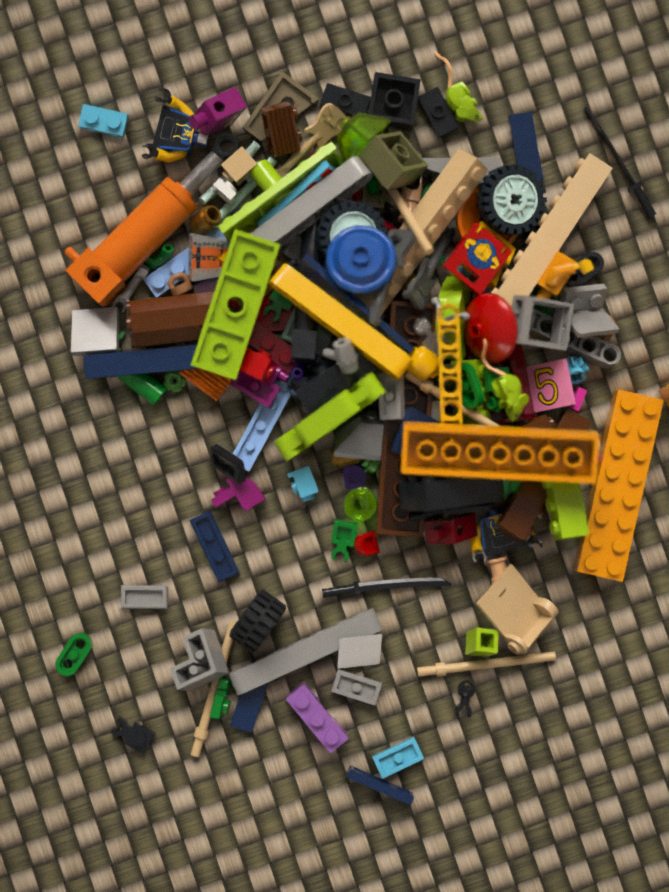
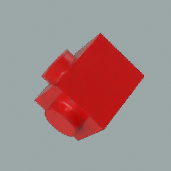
(258, 365)

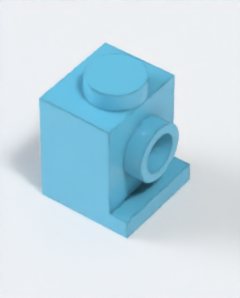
(304, 483)

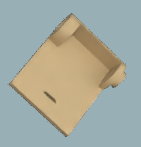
(516, 610)

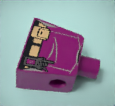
(210, 117)

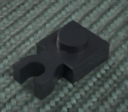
(136, 736)

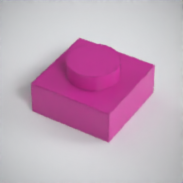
(579, 395)

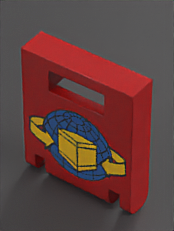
(480, 254)

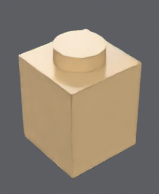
(238, 166)

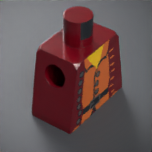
(445, 530)

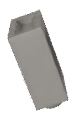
(563, 315)

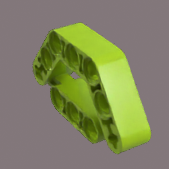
(329, 417)

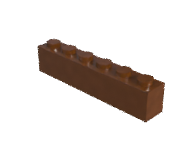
(530, 496)

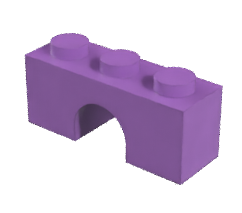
(316, 717)

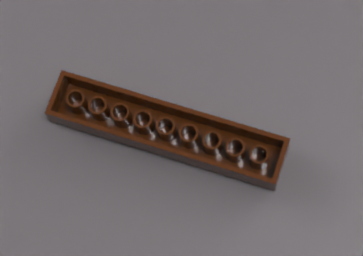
(390, 517)

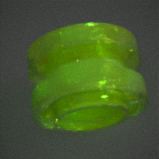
(360, 514)

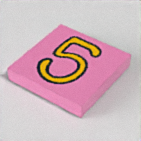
(550, 385)

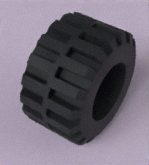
(257, 621)

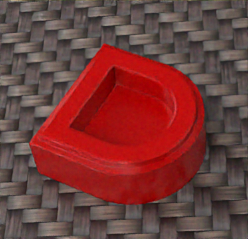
(366, 544)

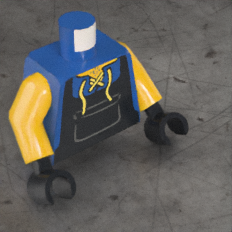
(174, 134)
(492, 541)

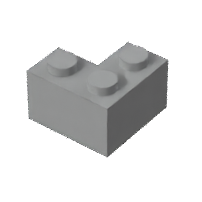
(204, 662)

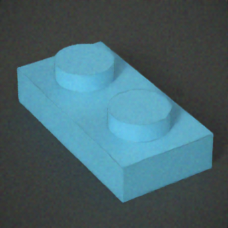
(103, 120)
(398, 757)

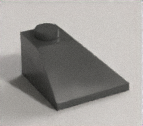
(360, 437)

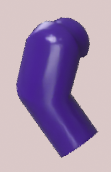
(299, 368)

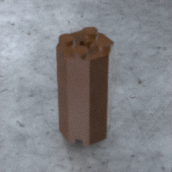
(167, 319)

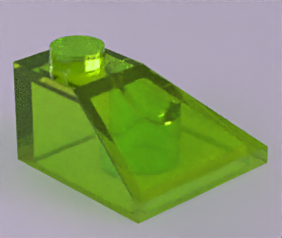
(358, 132)

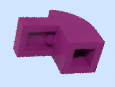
(247, 493)

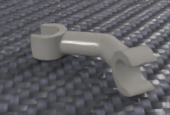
(131, 287)

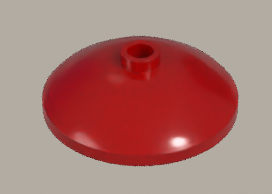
(490, 320)

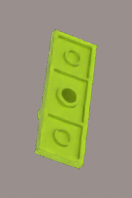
(274, 189)
(242, 277)

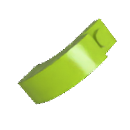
(458, 294)

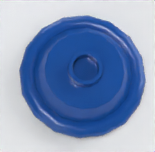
(361, 259)

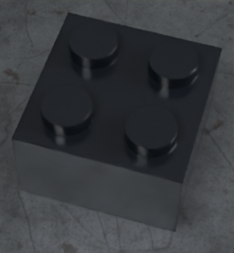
(395, 99)

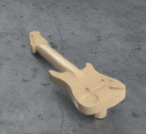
(322, 130)

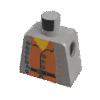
(206, 256)

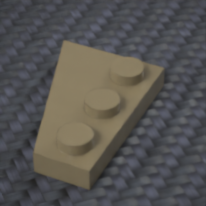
(282, 90)

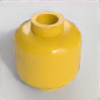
(424, 364)

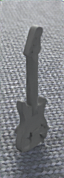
(402, 241)
(420, 286)

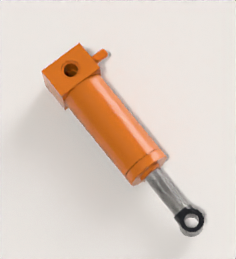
(143, 230)

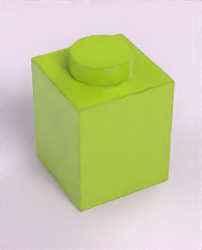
(481, 642)

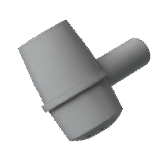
(344, 355)

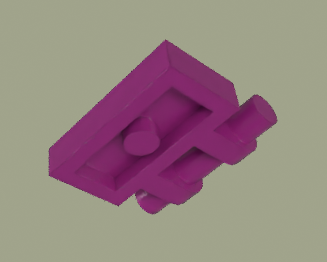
(261, 392)

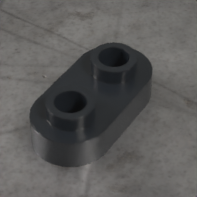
(582, 279)

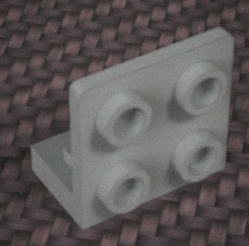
(588, 310)

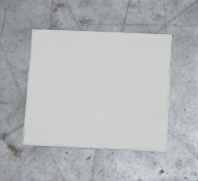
(359, 651)

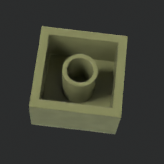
(393, 160)

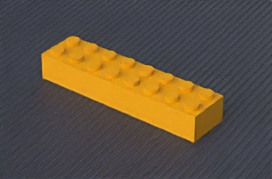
(500, 452)
(619, 484)

